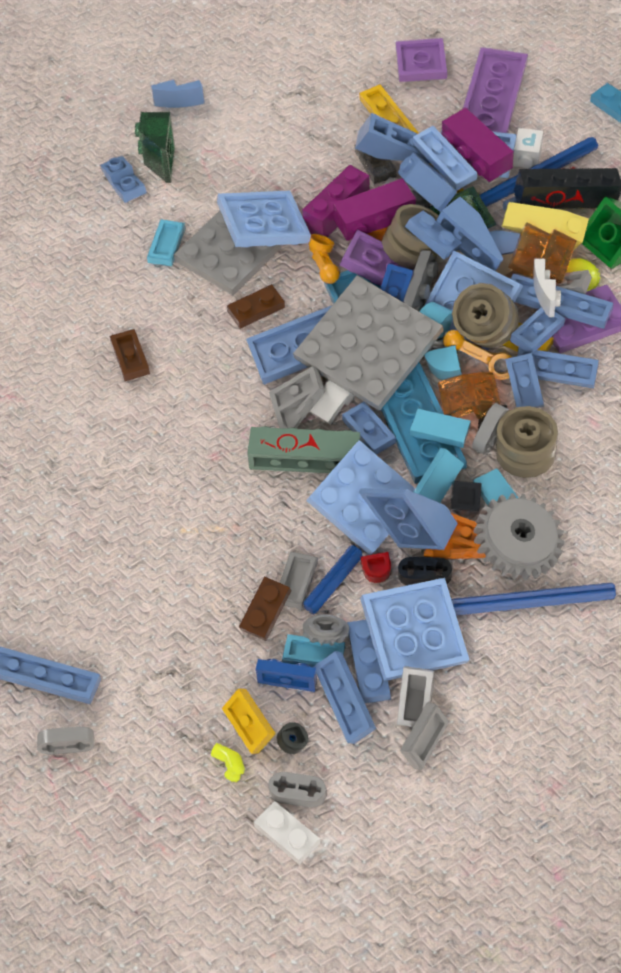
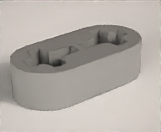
(486, 435)
(65, 740)
(297, 789)

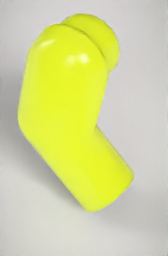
(232, 760)

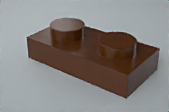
(255, 306)
(129, 355)
(265, 608)

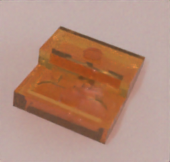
(538, 244)
(469, 394)

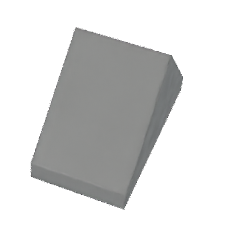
(415, 693)

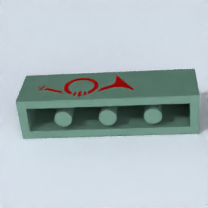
(298, 449)

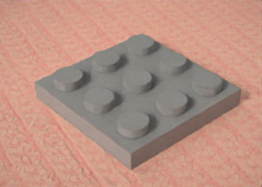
(217, 260)

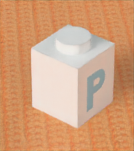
(527, 148)

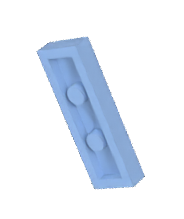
(444, 158)

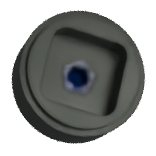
(292, 738)

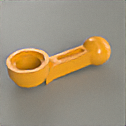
(320, 247)
(453, 338)

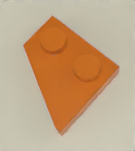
(461, 542)

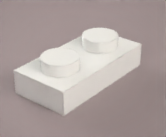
(287, 832)

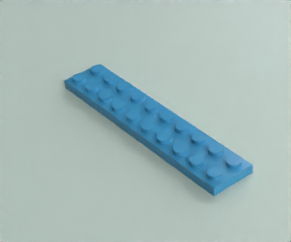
(403, 404)

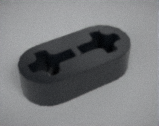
(424, 569)

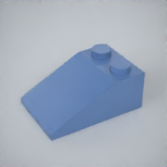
(411, 518)

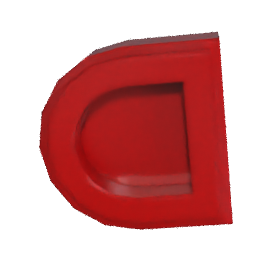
(376, 567)

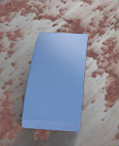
(173, 96)
(122, 178)

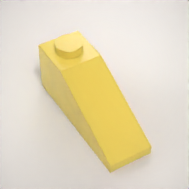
(546, 219)

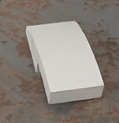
(545, 288)
(331, 402)

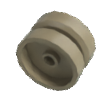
(401, 243)
(470, 313)
(526, 441)

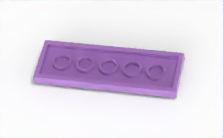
(495, 87)

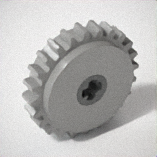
(518, 536)

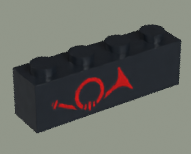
(567, 187)

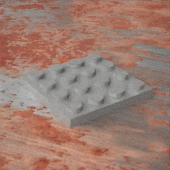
(368, 342)

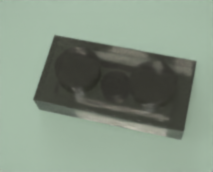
(378, 169)

